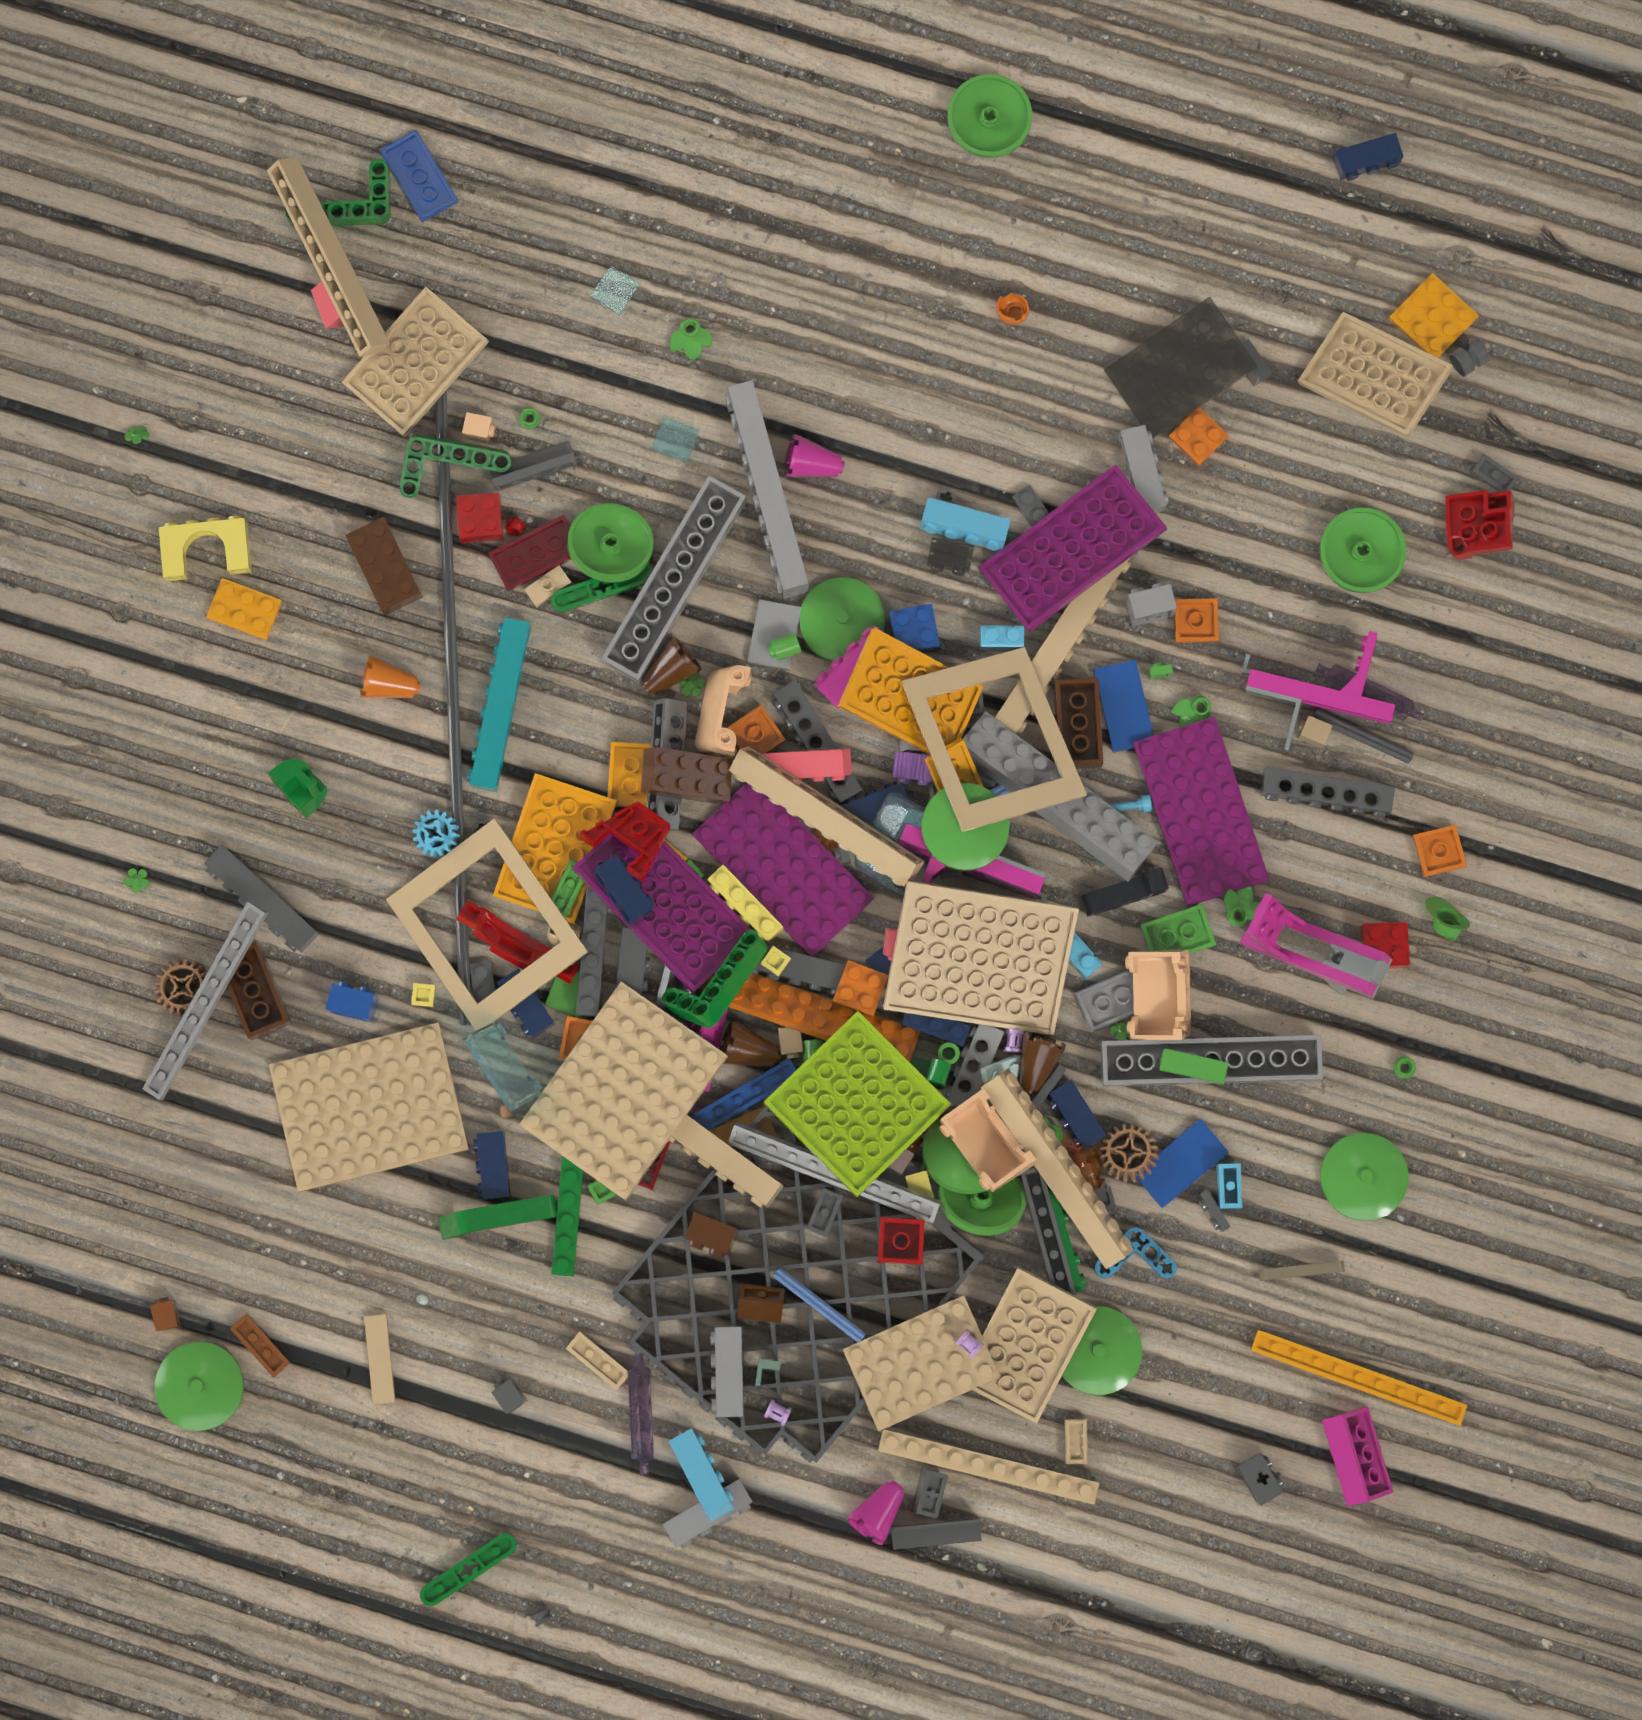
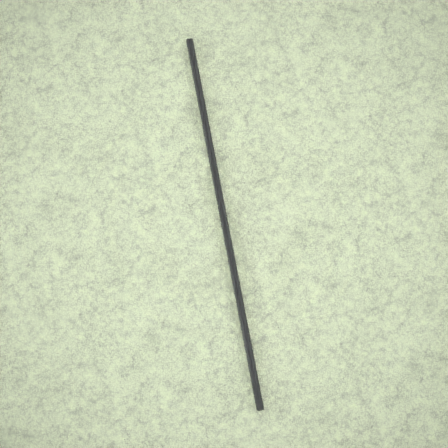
(452, 687)

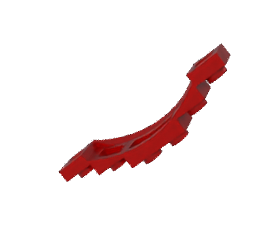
(506, 940)

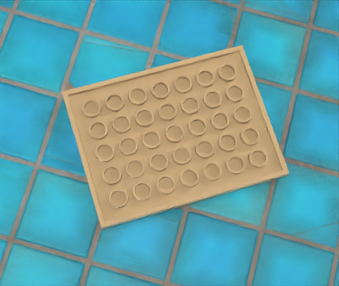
(980, 957)
(623, 1090)
(368, 1107)

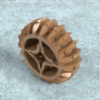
(175, 994)
(1119, 1151)

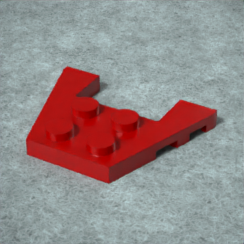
(637, 829)

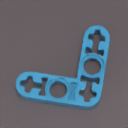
(1142, 1237)

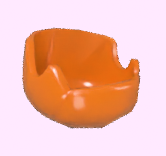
(1012, 309)

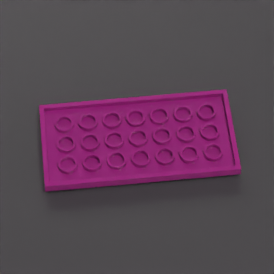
(1072, 548)
(1200, 811)
(783, 868)
(689, 921)

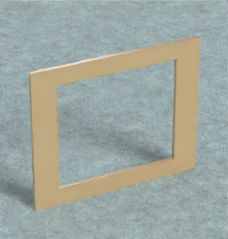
(1010, 804)
(528, 980)

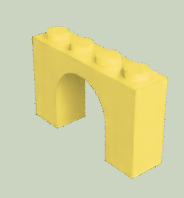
(177, 538)

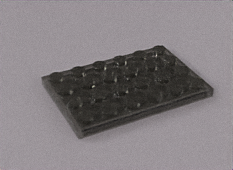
(1181, 368)

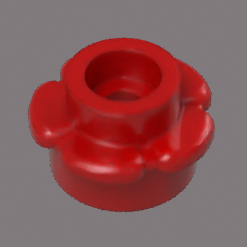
(515, 526)

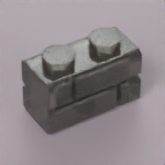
(950, 556)

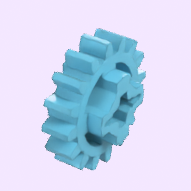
(440, 824)

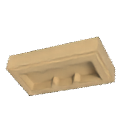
(547, 585)
(1076, 1441)

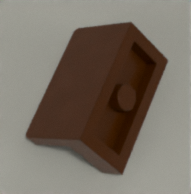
(760, 1303)

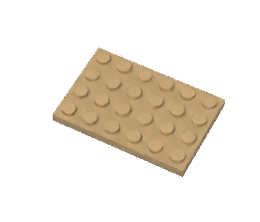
(424, 357)
(1375, 374)
(1032, 1342)
(919, 1363)

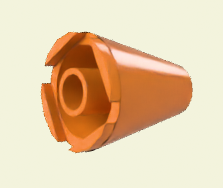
(387, 681)

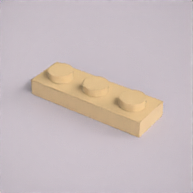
(598, 1361)

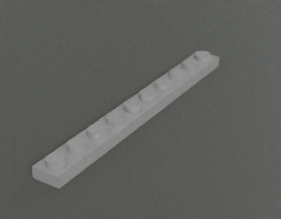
(205, 1000)
(807, 1163)

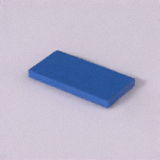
(419, 176)
(1123, 705)
(1183, 1163)

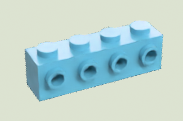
(965, 524)
(701, 1474)

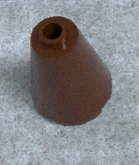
(670, 668)
(748, 1048)
(1038, 1060)

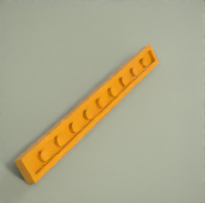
(1358, 1377)

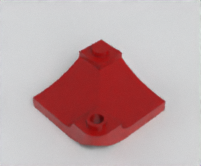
(1479, 522)

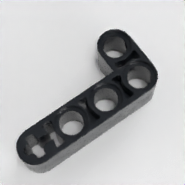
(1125, 893)

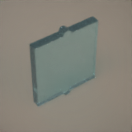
(615, 290)
(675, 440)

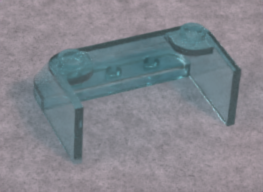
(891, 821)
(503, 1067)

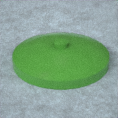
(989, 116)
(610, 542)
(1362, 550)
(838, 614)
(956, 848)
(947, 1163)
(1364, 1176)
(986, 1211)
(1105, 1355)
(199, 1386)

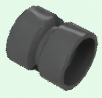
(1467, 358)

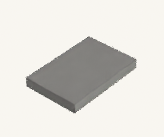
(772, 622)
(1107, 1001)

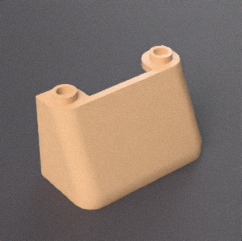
(710, 736)
(1160, 995)
(986, 1142)

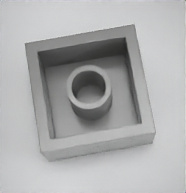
(1150, 604)

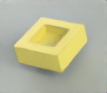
(775, 961)
(423, 995)

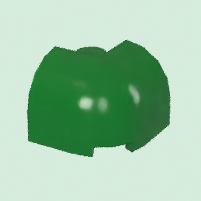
(299, 785)

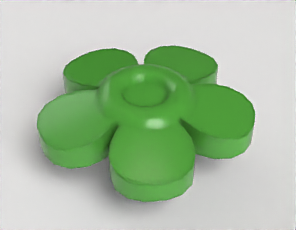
(136, 434)
(692, 685)
(136, 880)
(1120, 1030)

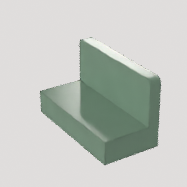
(766, 1364)

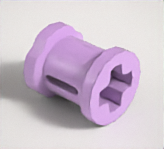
(1014, 1041)
(969, 1343)
(777, 1412)

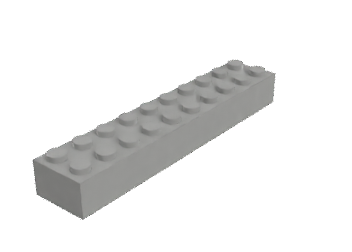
(766, 484)
(674, 579)
(1084, 820)
(1247, 1058)

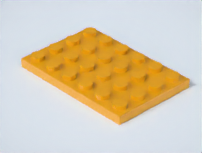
(880, 699)
(550, 837)

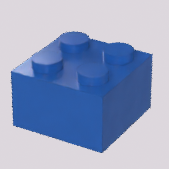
(916, 627)
(351, 1002)

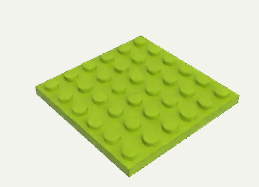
(857, 1103)

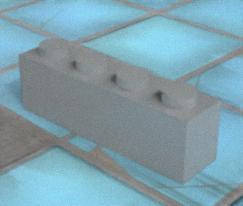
(1142, 466)
(729, 1372)
(694, 1520)

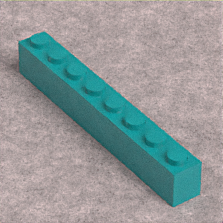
(500, 704)

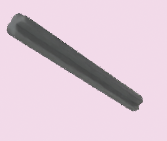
(1365, 737)

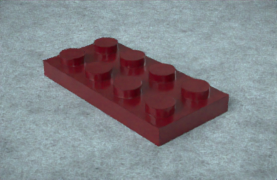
(532, 553)

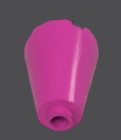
(811, 460)
(877, 1512)

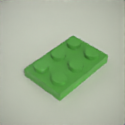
(1179, 931)

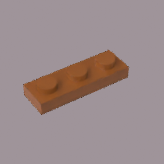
(260, 1345)

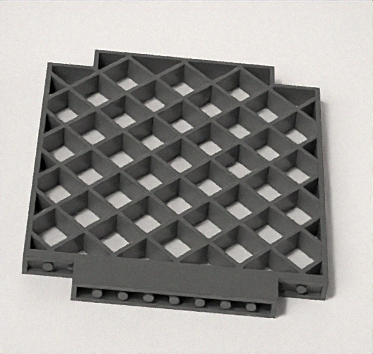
(940, 1223)

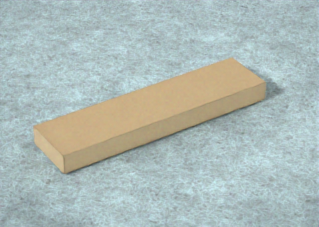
(379, 1359)

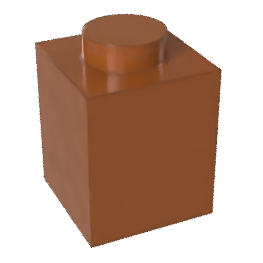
(165, 1314)

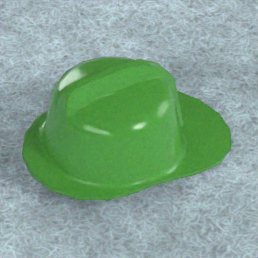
(1446, 918)

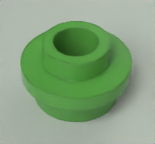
(529, 412)
(1411, 1067)

